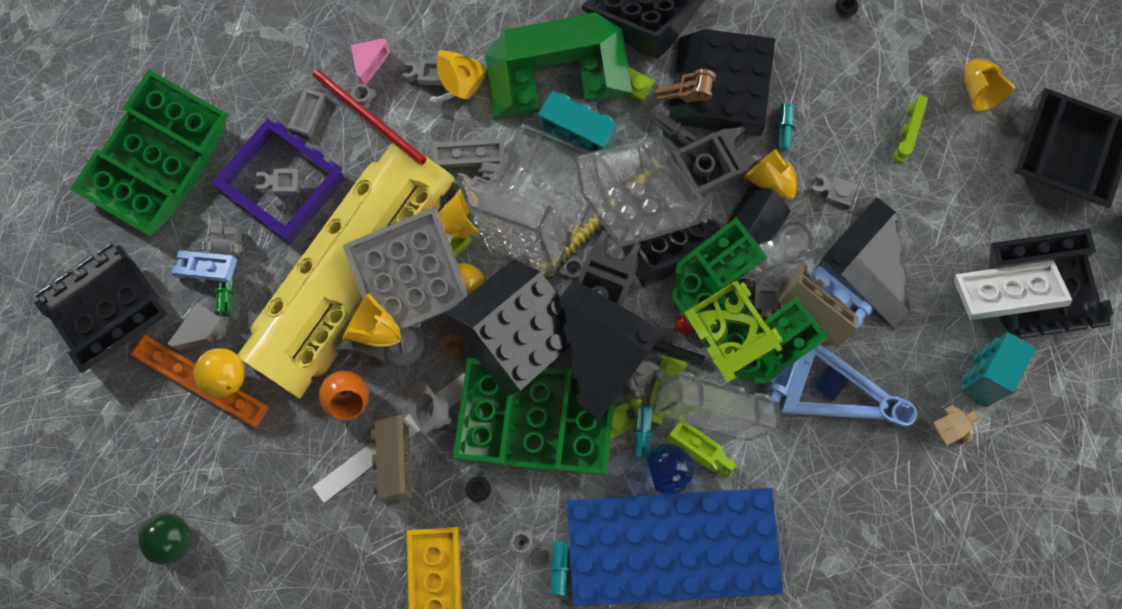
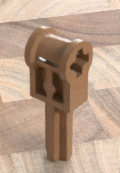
(692, 88)

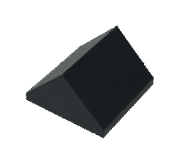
(761, 214)

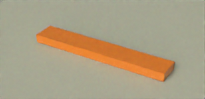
(181, 370)

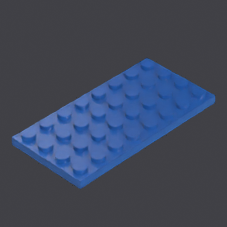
(673, 547)

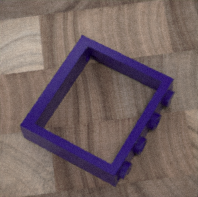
(309, 208)

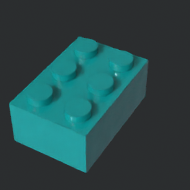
(576, 123)
(997, 369)

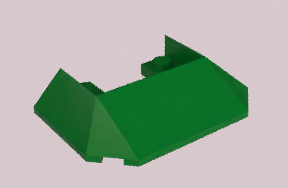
(579, 38)
(727, 259)

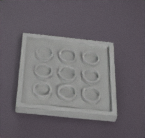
(408, 269)

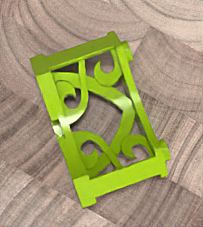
(755, 343)

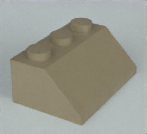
(392, 459)

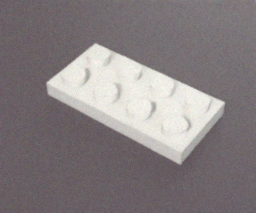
(1012, 290)

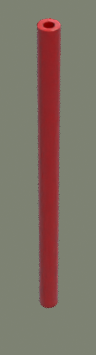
(370, 118)

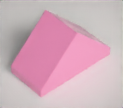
(369, 57)

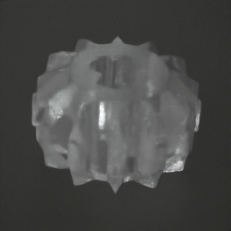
(774, 259)

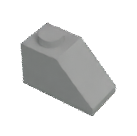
(198, 330)

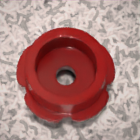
(684, 325)

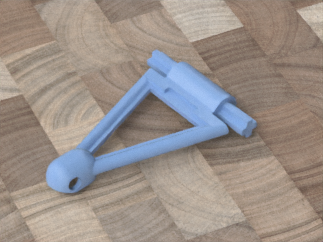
(792, 381)

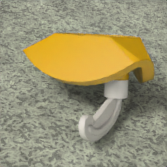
(458, 75)

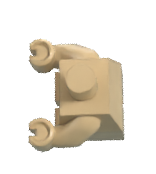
(956, 425)

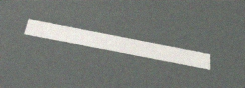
(363, 459)

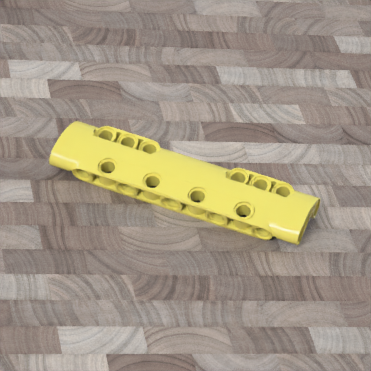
(326, 276)

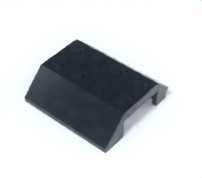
(1071, 255)
(100, 305)

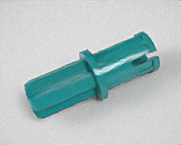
(785, 126)
(642, 431)
(559, 568)

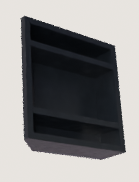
(741, 81)
(1071, 147)
(512, 325)

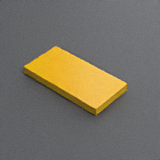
(434, 569)

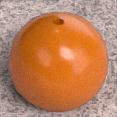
(344, 395)

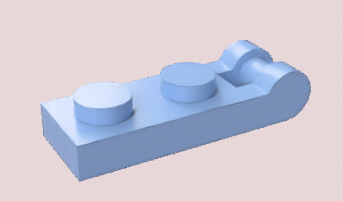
(204, 266)
(834, 287)

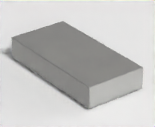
(307, 112)

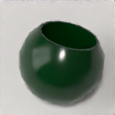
(164, 538)

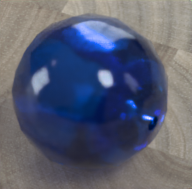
(670, 468)

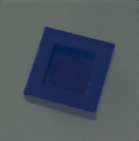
(830, 383)

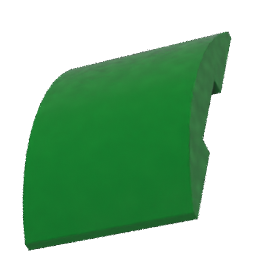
(153, 154)
(533, 427)

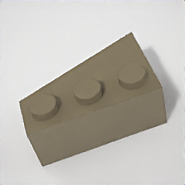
(831, 313)

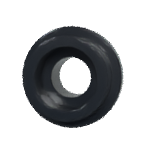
(846, 13)
(470, 489)

